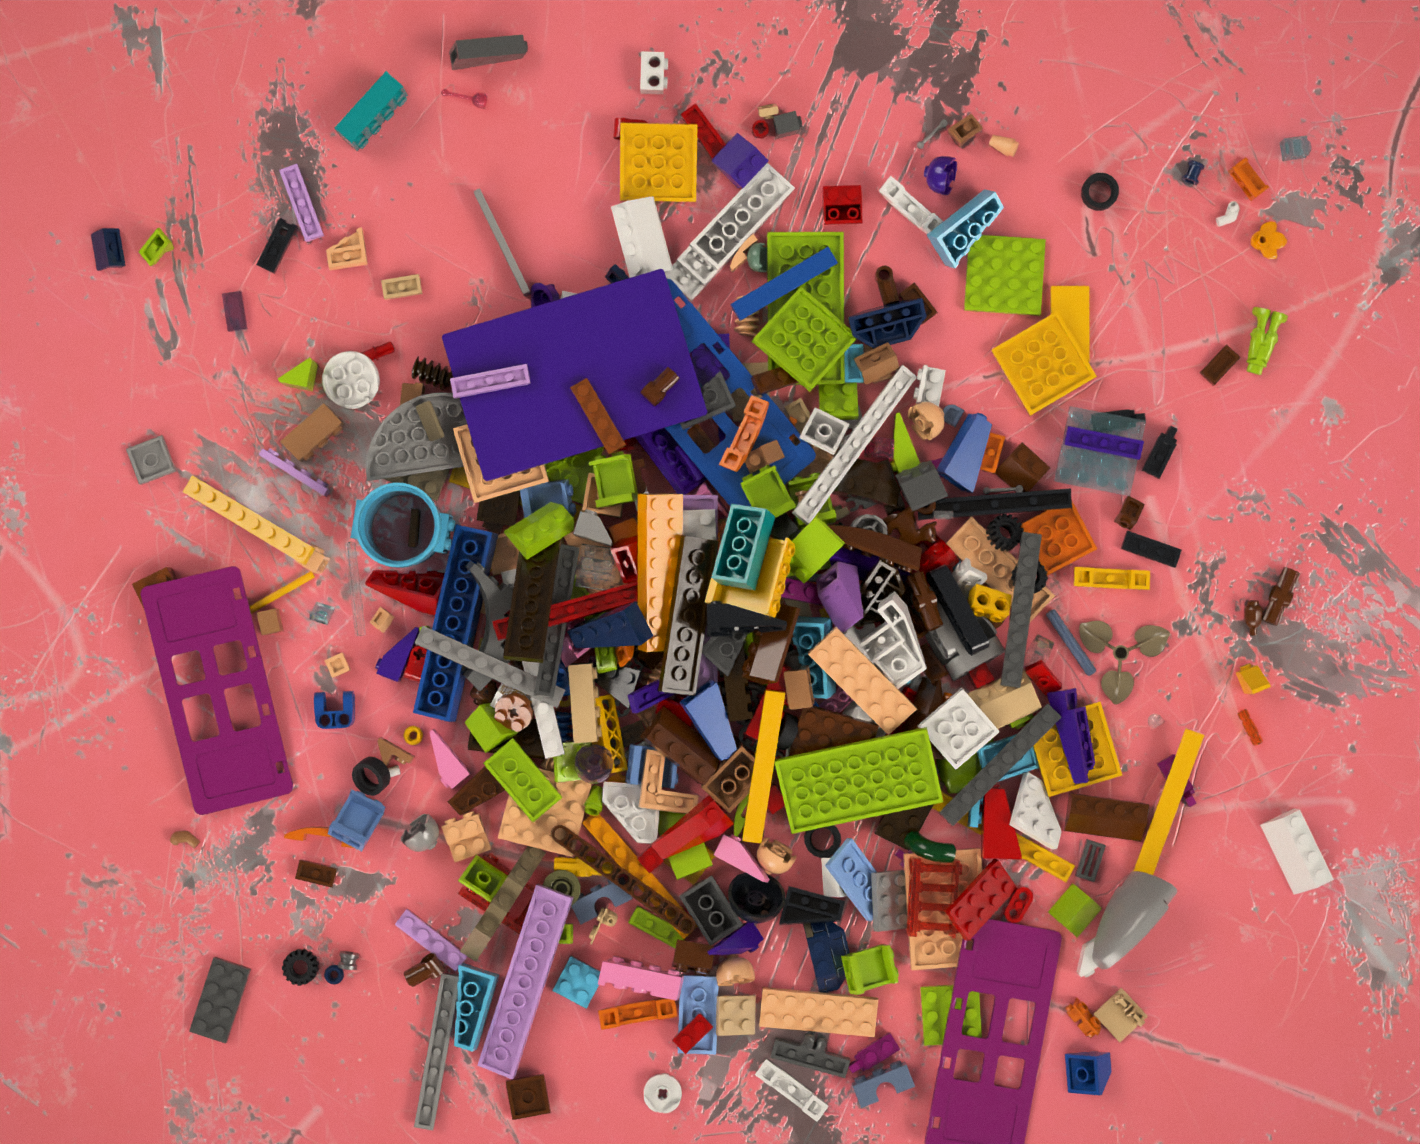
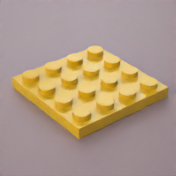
(658, 161)
(1043, 363)
(1054, 764)

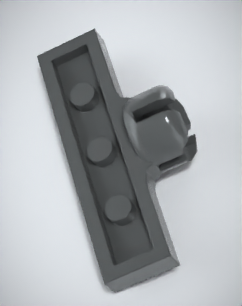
(811, 1055)

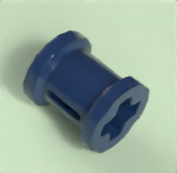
(1193, 172)

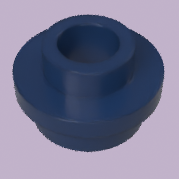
(328, 976)

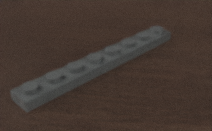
(562, 592)
(1021, 610)
(1000, 765)

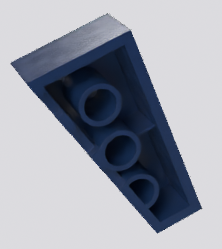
(613, 628)

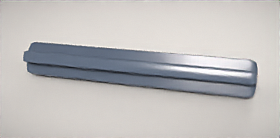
(1071, 642)

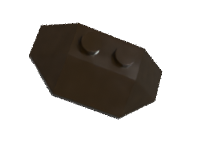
(869, 483)
(876, 586)

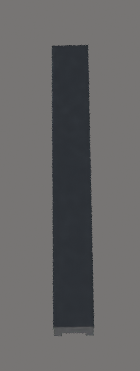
(1003, 503)

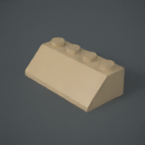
(583, 702)
(1006, 703)

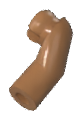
(184, 836)

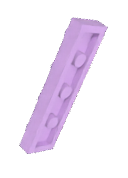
(301, 202)
(490, 381)
(302, 475)
(430, 939)

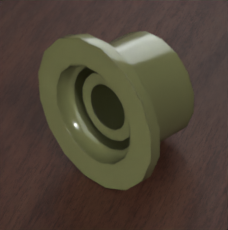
(565, 883)

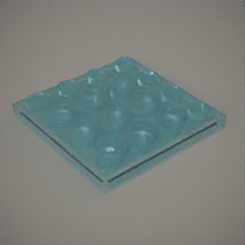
(1095, 468)

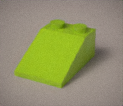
(813, 549)

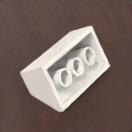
(641, 236)
(1296, 851)

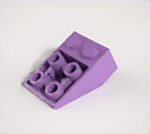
(841, 595)

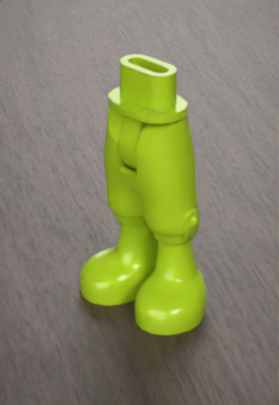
(1263, 344)

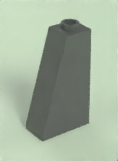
(487, 51)

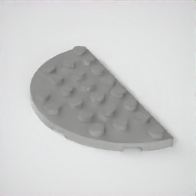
(403, 446)

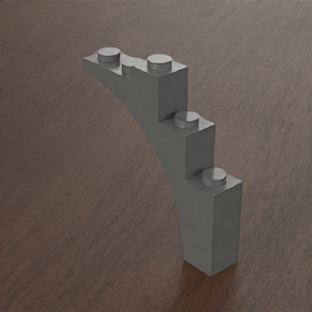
(497, 603)

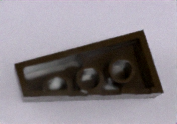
(737, 691)

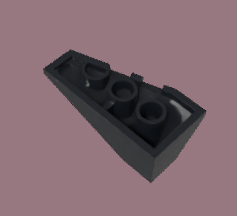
(727, 618)

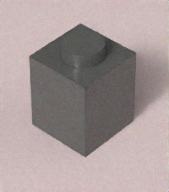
(787, 124)

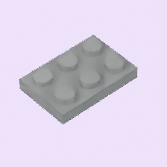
(889, 900)

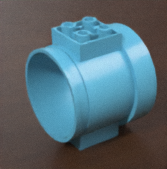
(367, 509)

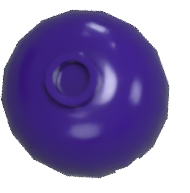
(940, 174)

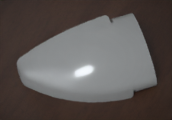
(950, 650)
(1130, 916)

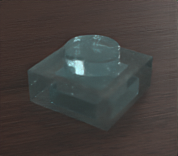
(321, 613)

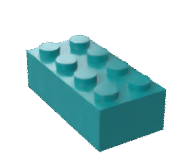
(371, 111)
(743, 546)

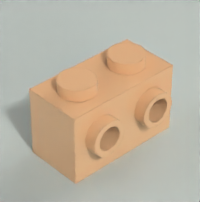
(317, 561)

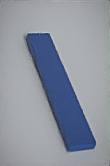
(783, 283)

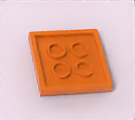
(1062, 538)

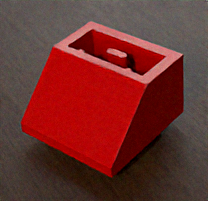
(842, 204)
(936, 555)
(626, 558)

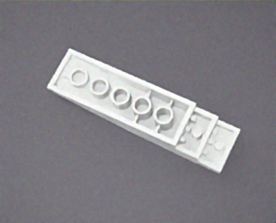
(728, 231)

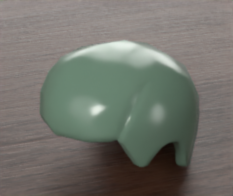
(757, 257)

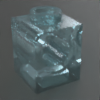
(1295, 148)

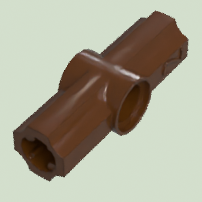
(1280, 596)
(924, 601)

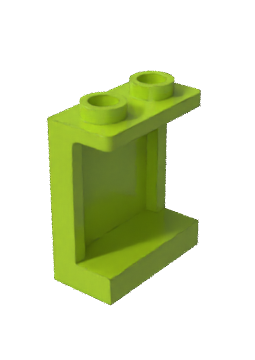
(614, 479)
(798, 484)
(767, 491)
(869, 968)

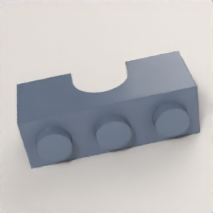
(585, 905)
(866, 1087)

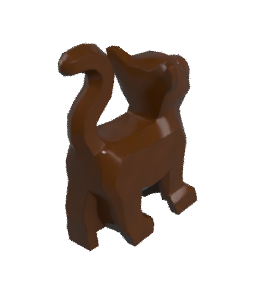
(908, 528)

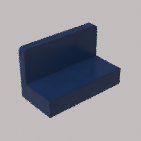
(108, 248)

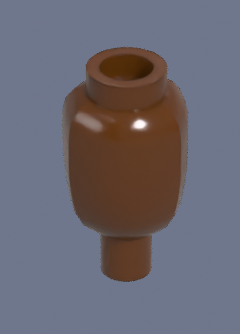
(1253, 616)

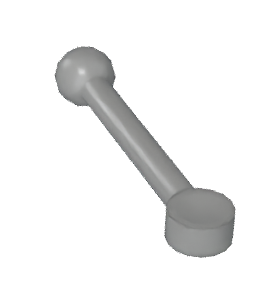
(943, 124)
(1018, 488)

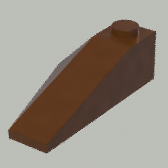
(927, 700)

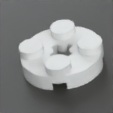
(661, 1104)

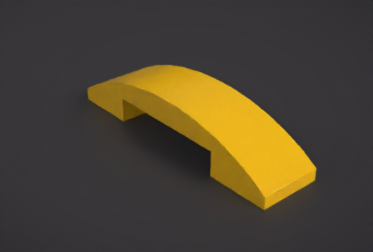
(1111, 578)

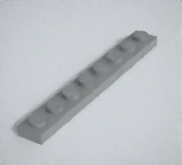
(483, 664)
(437, 1052)

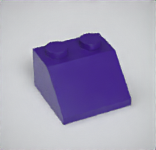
(739, 161)

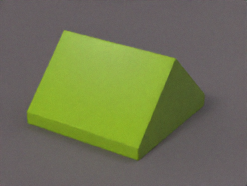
(301, 376)
(486, 729)
(483, 878)
(1075, 910)

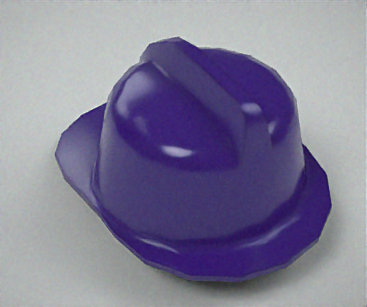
(543, 294)

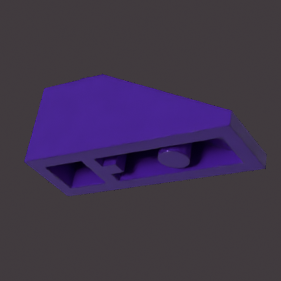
(396, 659)
(739, 941)

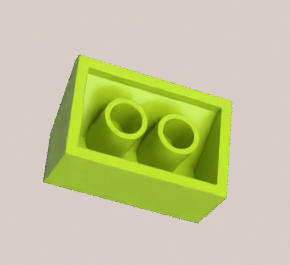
(540, 529)

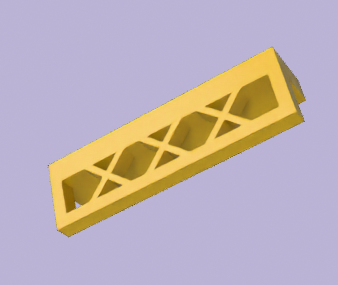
(608, 734)

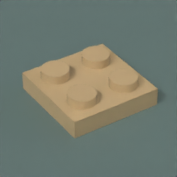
(735, 1015)

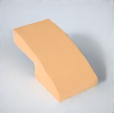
(740, 258)

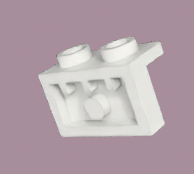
(930, 385)
(968, 577)

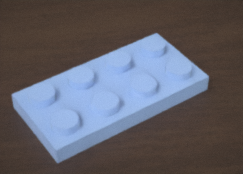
(853, 875)
(696, 997)

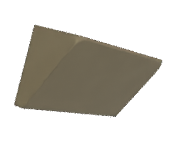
(430, 421)

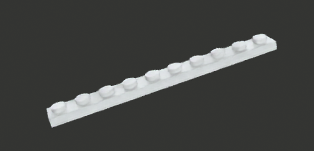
(854, 445)
(544, 712)

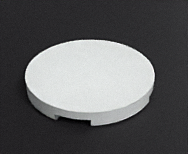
(350, 379)

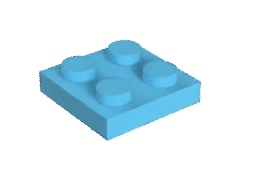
(578, 982)

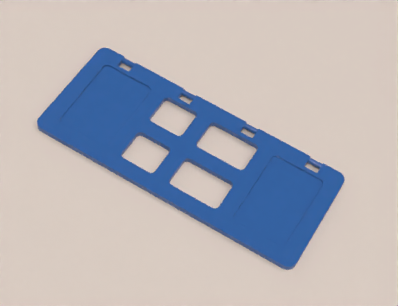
(775, 425)

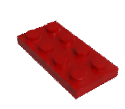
(981, 899)

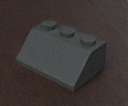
(710, 910)

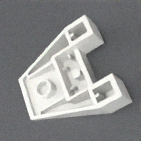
(893, 644)

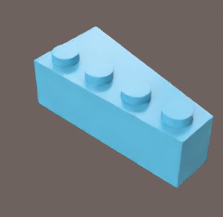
(964, 227)
(806, 635)
(473, 1004)

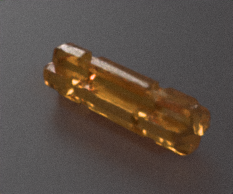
(1250, 727)

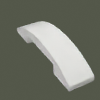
(909, 206)
(792, 1089)

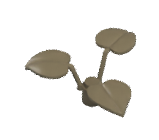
(1119, 684)

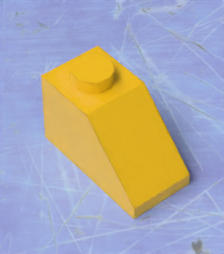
(1252, 679)

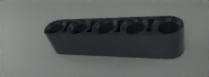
(957, 610)

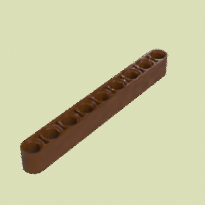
(632, 881)

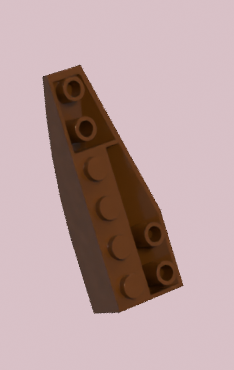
(881, 545)

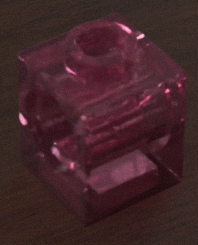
(880, 448)

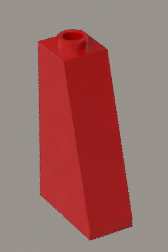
(997, 836)

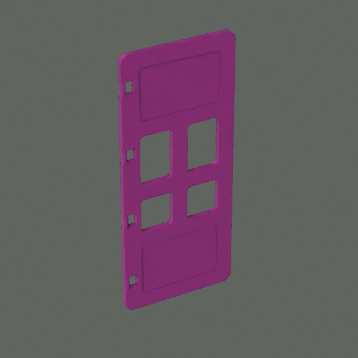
(197, 616)
(1009, 964)

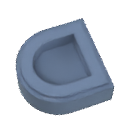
(952, 414)

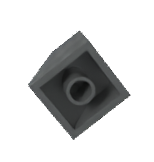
(921, 485)

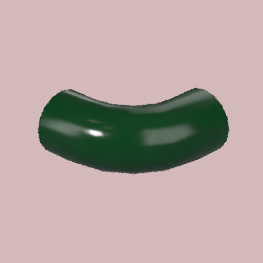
(930, 849)

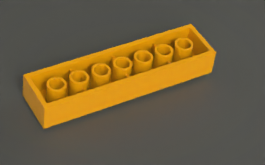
(658, 549)

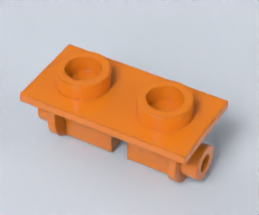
(1090, 1024)

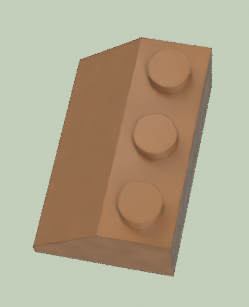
(313, 433)
(732, 778)

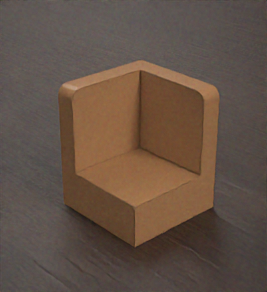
(270, 621)

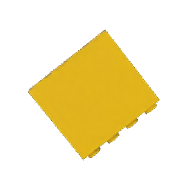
(769, 585)

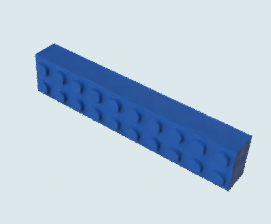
(456, 618)

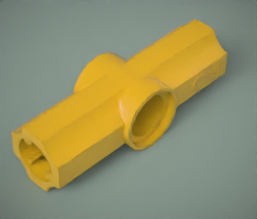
(578, 867)

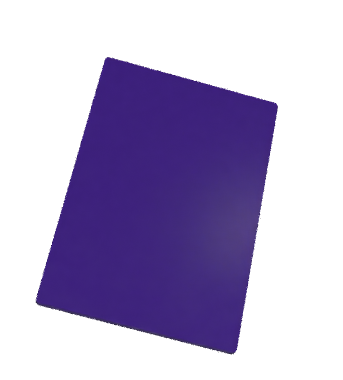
(611, 336)

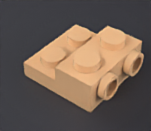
(466, 836)

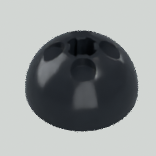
(754, 899)

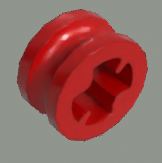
(765, 126)

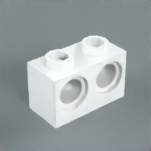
(649, 72)

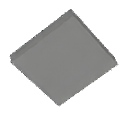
(151, 460)

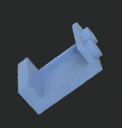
(542, 494)
(636, 763)
(357, 820)

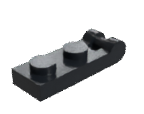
(276, 246)

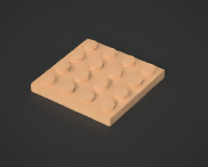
(485, 490)
(537, 834)

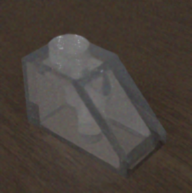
(1038, 649)

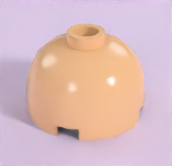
(927, 420)
(775, 857)
(734, 971)

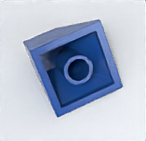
(1087, 1072)

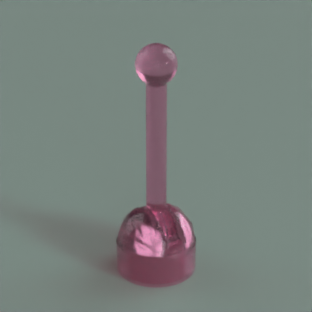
(479, 99)

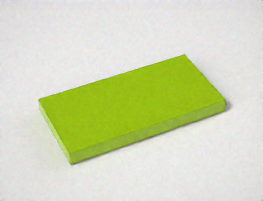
(522, 780)
(687, 861)

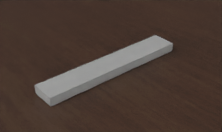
(502, 243)

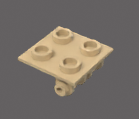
(606, 917)
(1120, 1015)

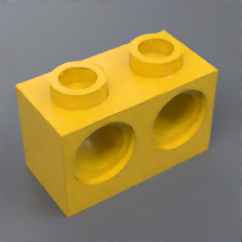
(989, 598)

